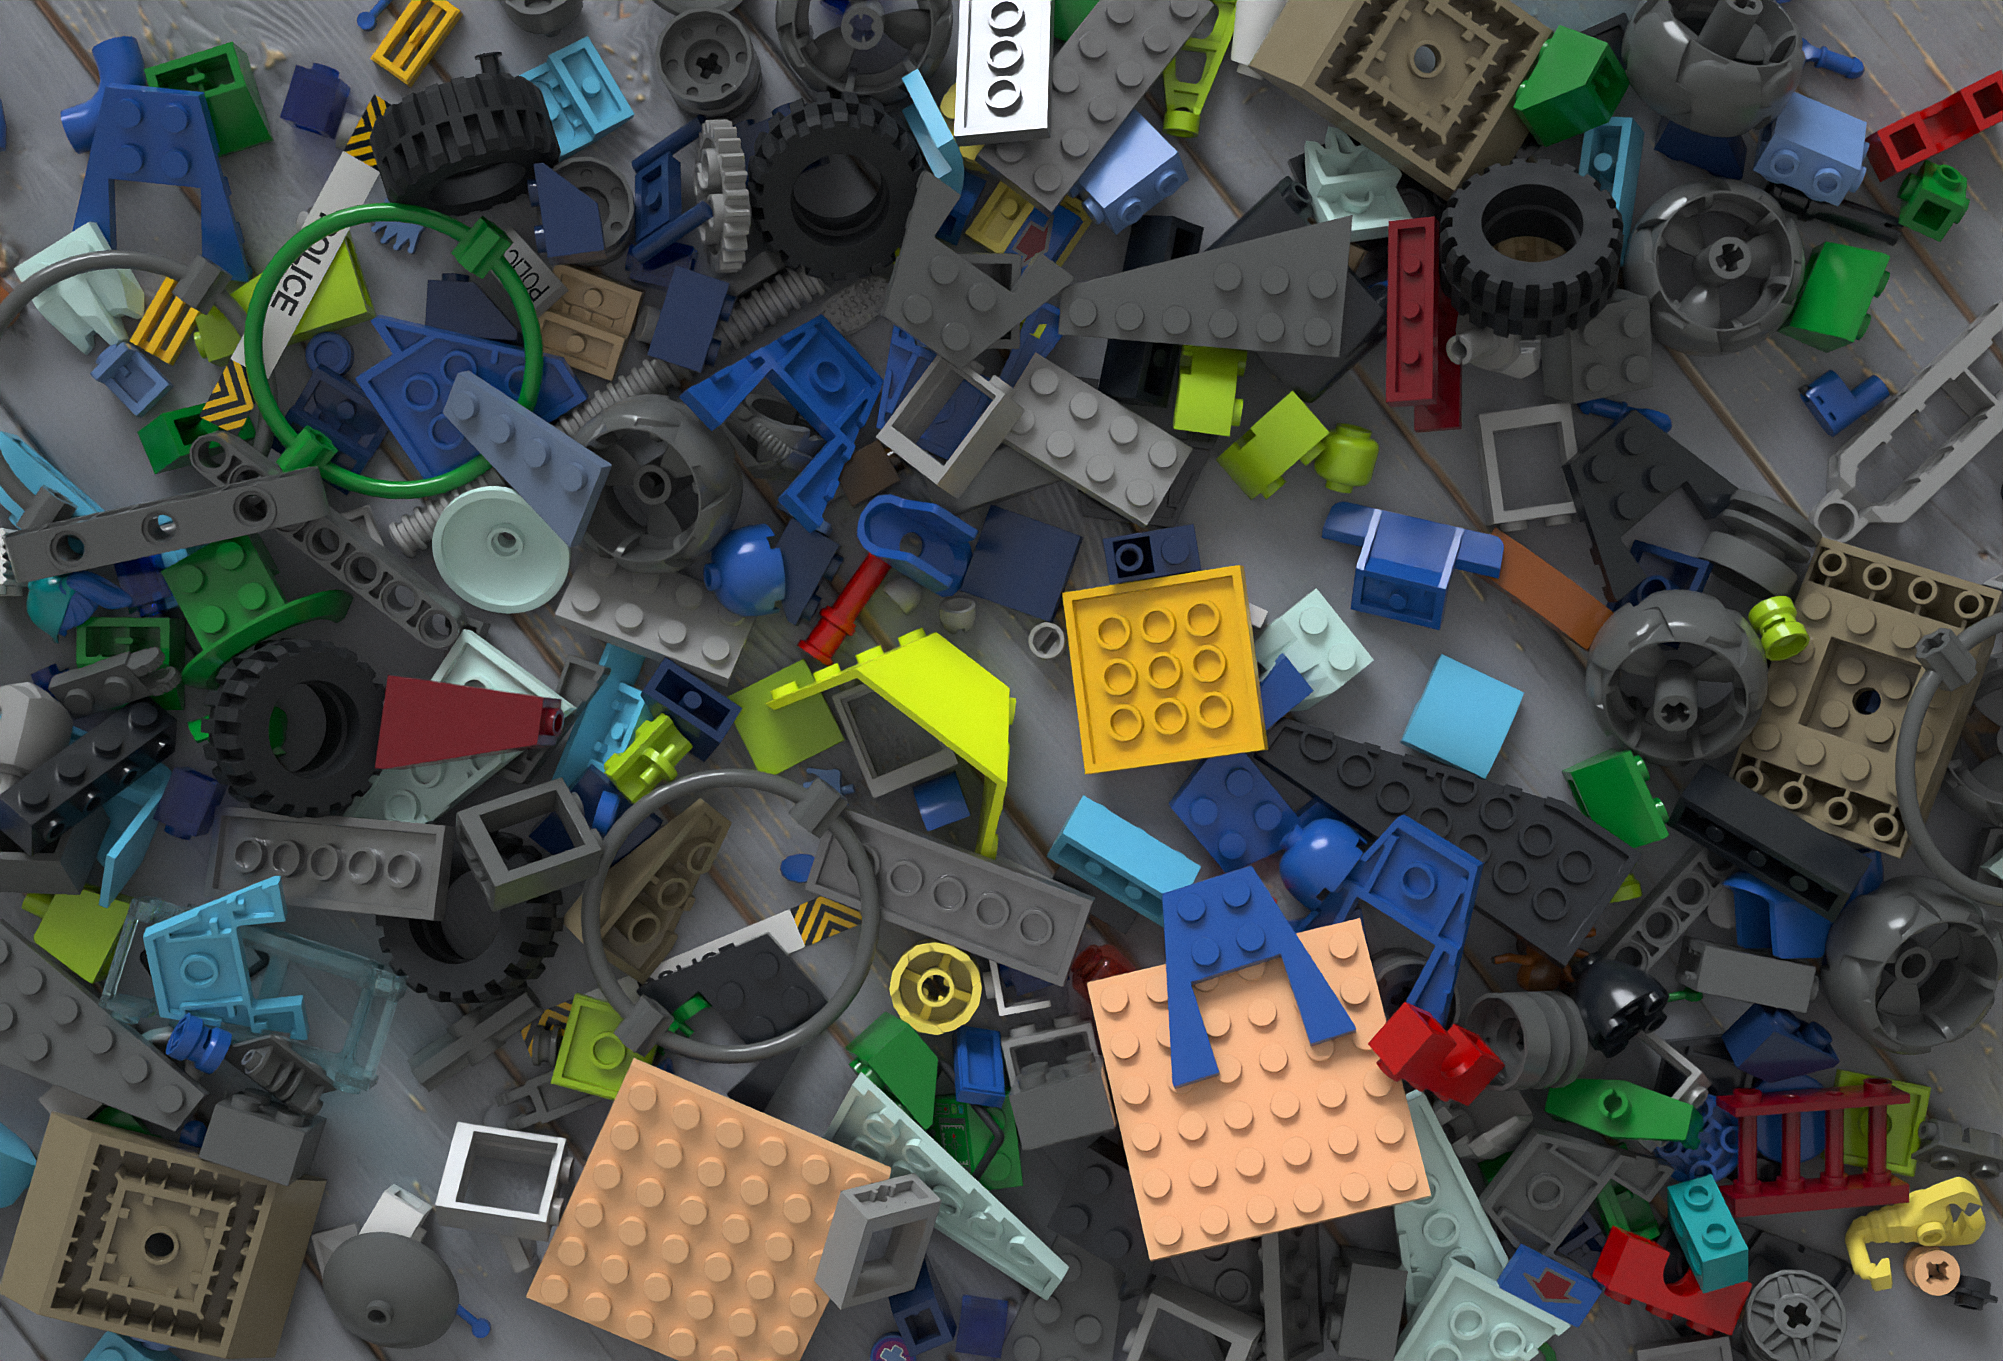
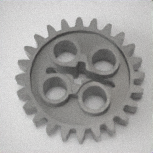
(720, 182)

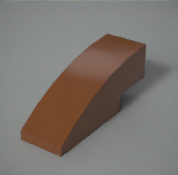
(1548, 594)

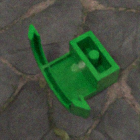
(237, 603)

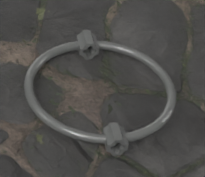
(198, 286)
(1947, 667)
(647, 1020)

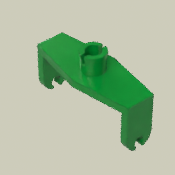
(1625, 1111)

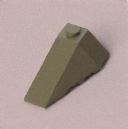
(652, 889)

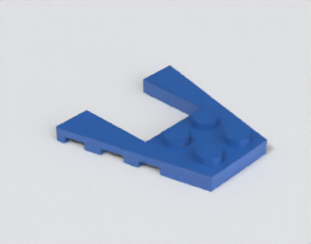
(166, 141)
(823, 382)
(967, 404)
(1233, 803)
(1422, 886)
(1224, 929)

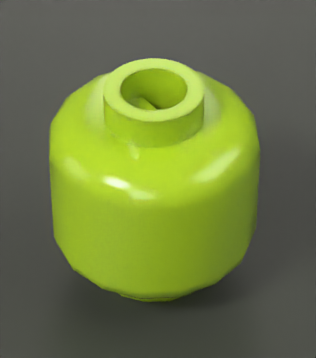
(1347, 457)

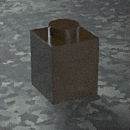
(870, 473)

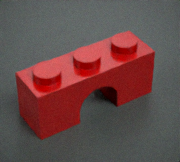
(1937, 127)
(1428, 1057)
(1634, 1270)

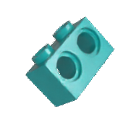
(1707, 1233)

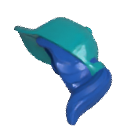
(70, 600)

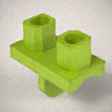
(648, 759)

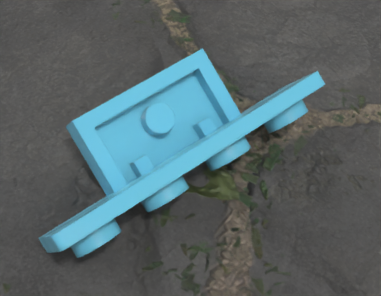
(608, 719)

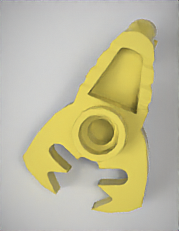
(1922, 1220)

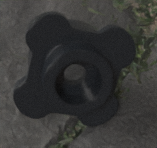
(1972, 1293)

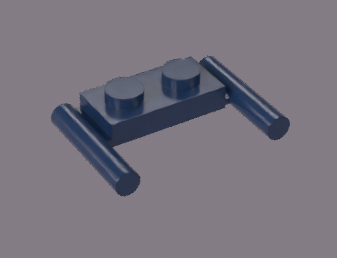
(658, 194)

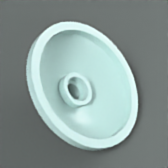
(487, 566)

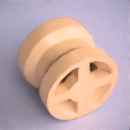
(1921, 1263)

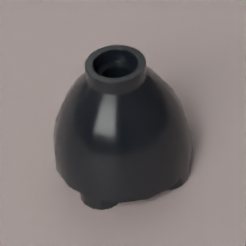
(1616, 1002)

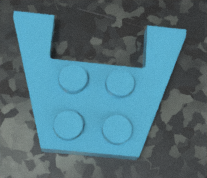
(203, 966)

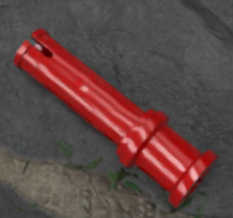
(839, 619)

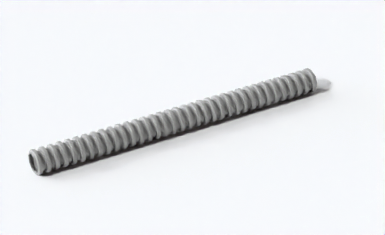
(652, 378)

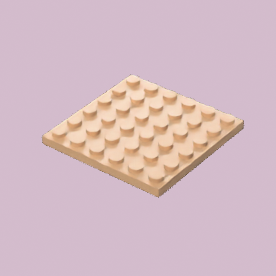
(1284, 1127)
(699, 1225)

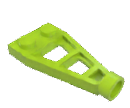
(1191, 95)

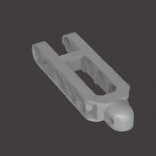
(1844, 508)

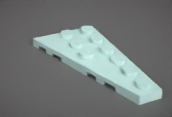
(433, 790)
(968, 1212)
(1448, 1221)
(1474, 1320)

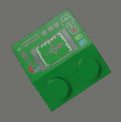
(968, 1138)

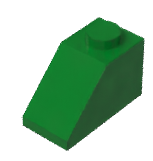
(171, 435)

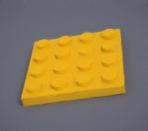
(1165, 670)

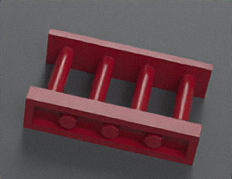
(1419, 328)
(1834, 1187)

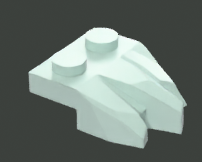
(1355, 183)
(89, 300)
(1316, 646)

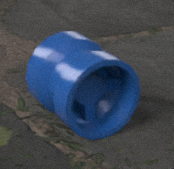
(198, 1043)

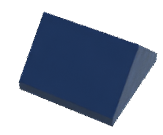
(1664, 571)

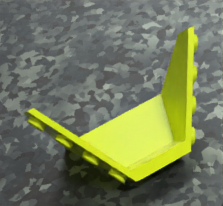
(944, 696)

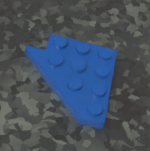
(418, 377)

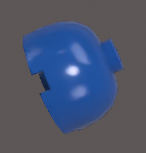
(746, 572)
(1318, 858)

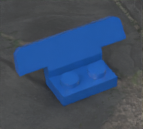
(1408, 561)

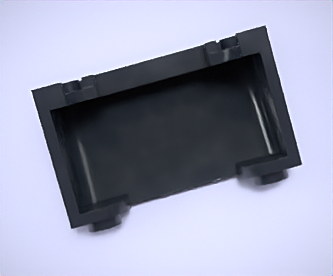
(1365, 309)

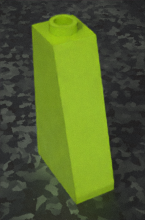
(337, 304)

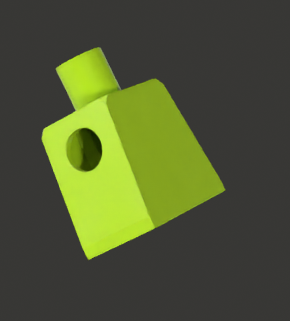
(79, 929)

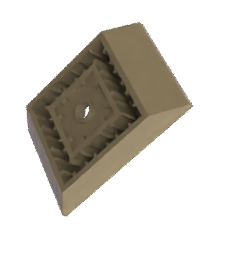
(1361, 75)
(1863, 628)
(109, 1189)

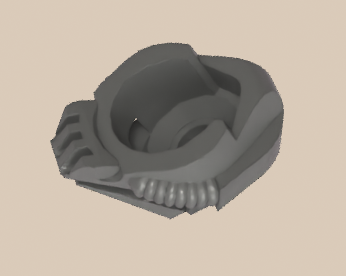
(777, 439)

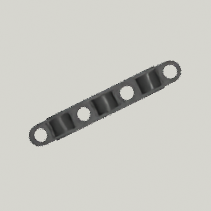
(135, 531)

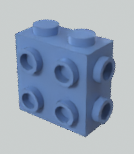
(1813, 150)
(1129, 175)

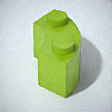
(1208, 389)
(1273, 446)

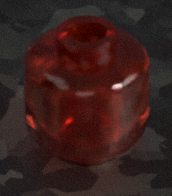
(1096, 964)

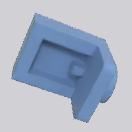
(131, 377)

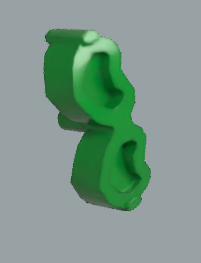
(683, 1013)

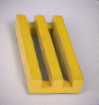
(429, 48)
(152, 316)

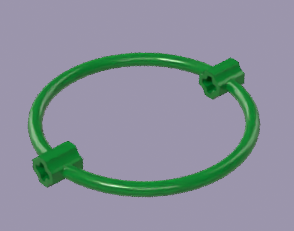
(478, 252)

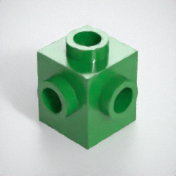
(1933, 199)

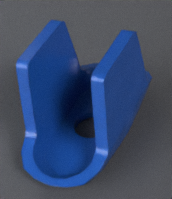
(943, 537)
(1774, 920)

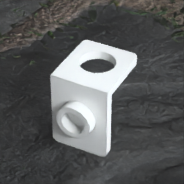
(994, 990)

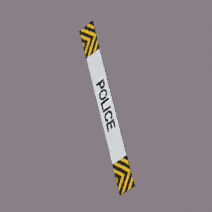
(345, 187)
(791, 929)

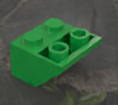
(1571, 87)
(229, 92)
(1836, 296)
(111, 636)
(1615, 796)
(898, 1065)

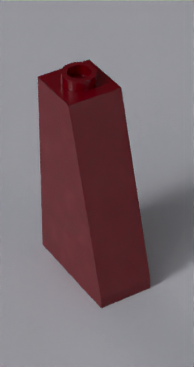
(452, 722)

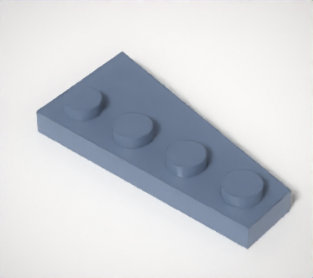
(533, 456)

